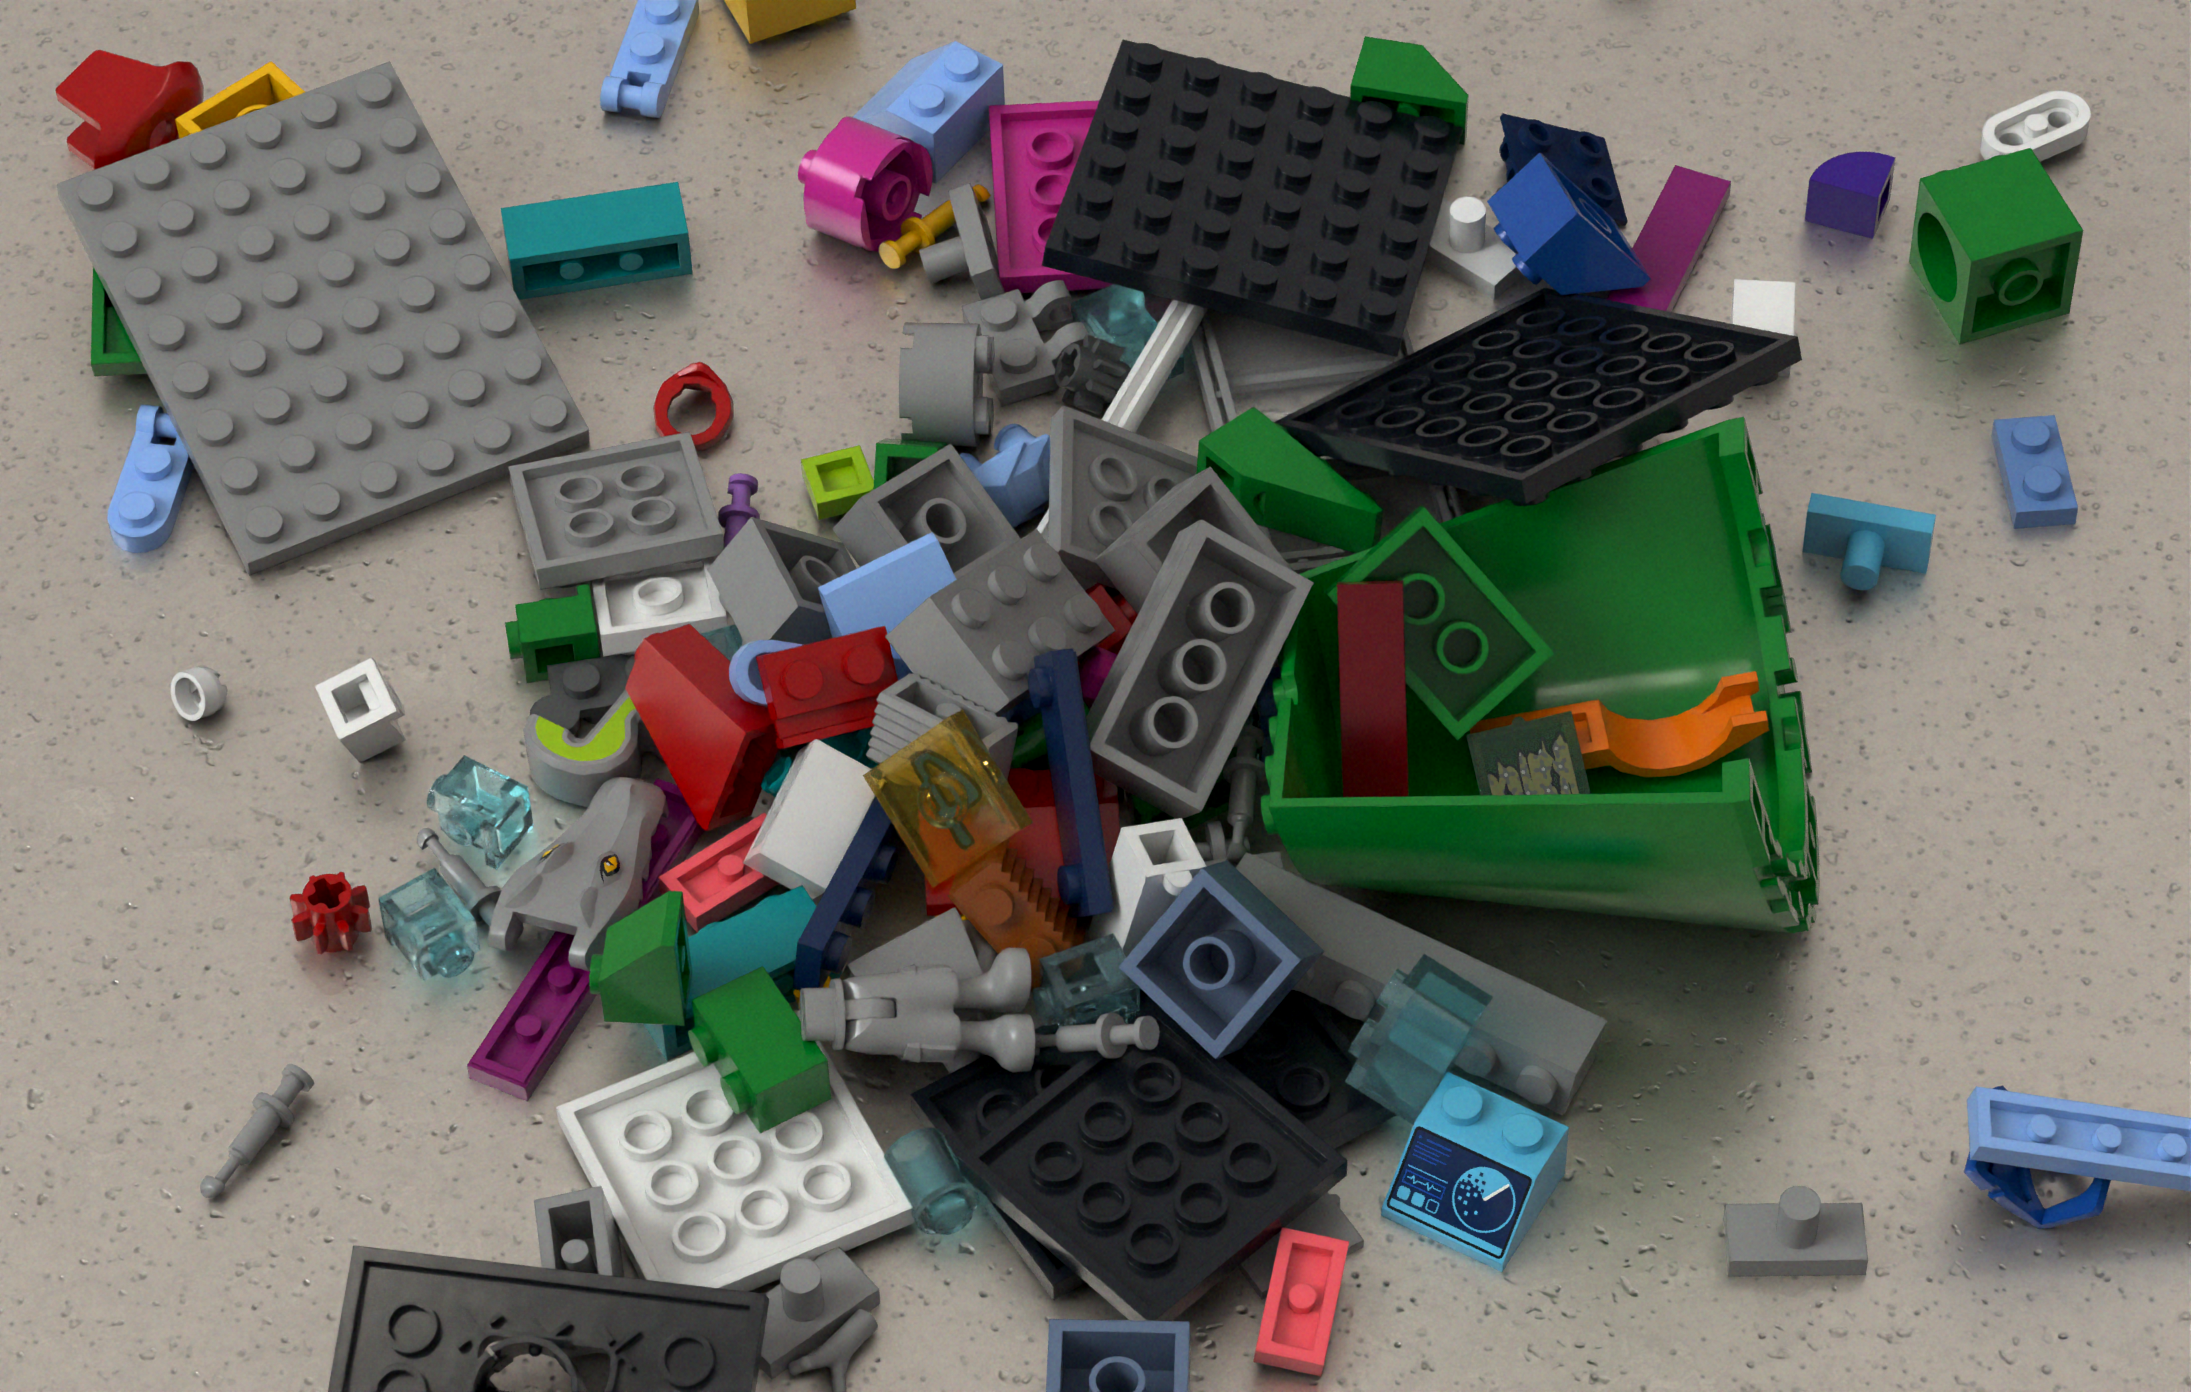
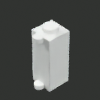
(1146, 876)

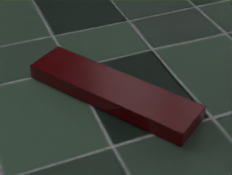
(1373, 689)

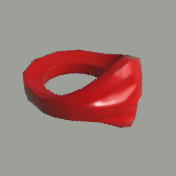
(701, 378)

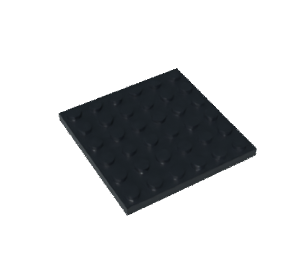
(1255, 197)
(1539, 394)

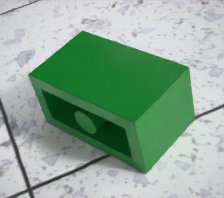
(759, 1050)

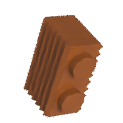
(1014, 907)

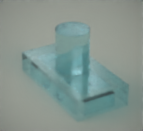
(1120, 318)

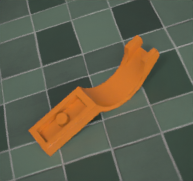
(1664, 744)

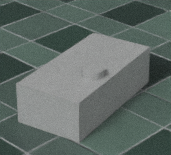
(1192, 668)

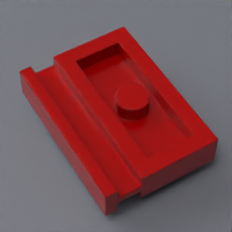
(826, 685)

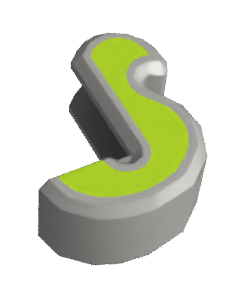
(576, 767)

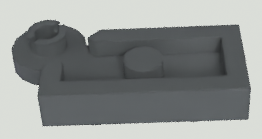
(583, 690)

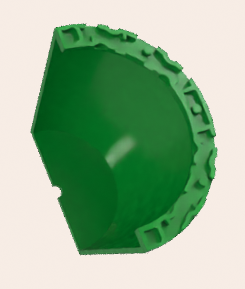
(1647, 597)

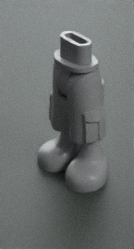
(914, 1016)

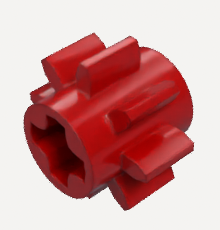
(330, 913)

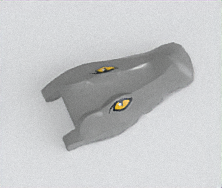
(587, 873)

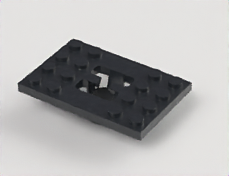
(429, 1318)

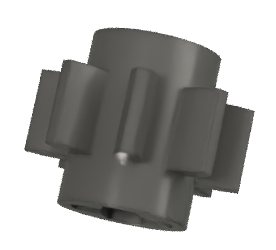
(1091, 373)

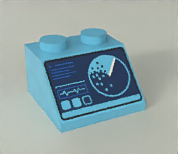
(1476, 1171)

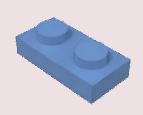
(2034, 472)

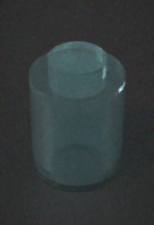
(932, 1181)

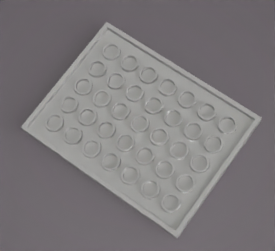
(321, 316)

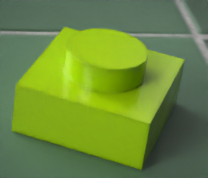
(836, 480)

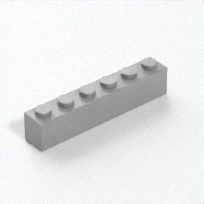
(1522, 1040)

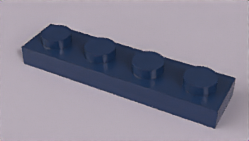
(847, 900)

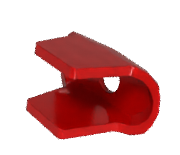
(126, 105)

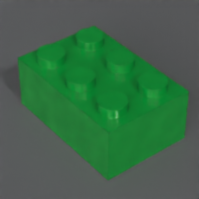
(1460, 631)

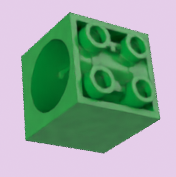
(1995, 245)

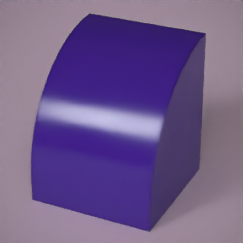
(1851, 192)

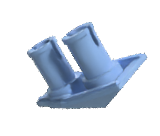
(1017, 474)

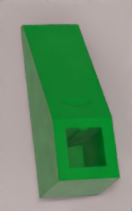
(1289, 485)

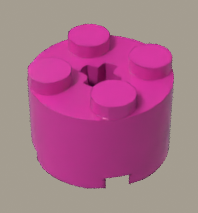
(863, 183)

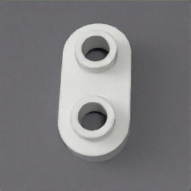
(2044, 124)

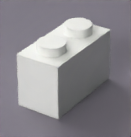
(812, 819)

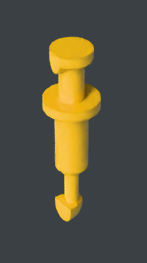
(922, 232)

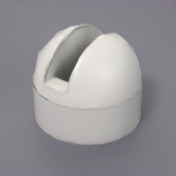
(197, 680)

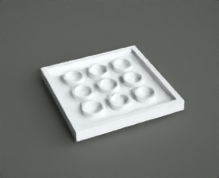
(712, 1196)

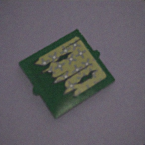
(1529, 758)

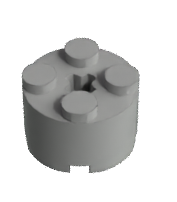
(945, 383)

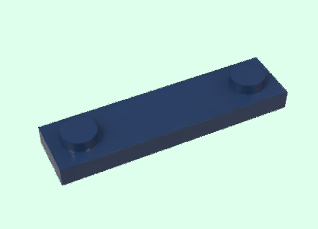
(1085, 874)

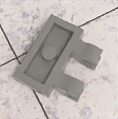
(1022, 360)

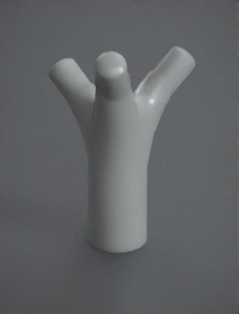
(838, 1349)

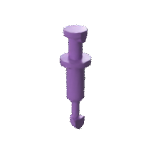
(735, 515)

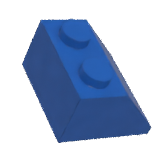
(1563, 233)

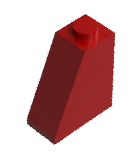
(700, 726)

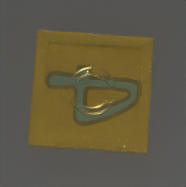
(947, 798)

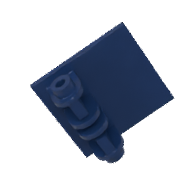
(1575, 153)

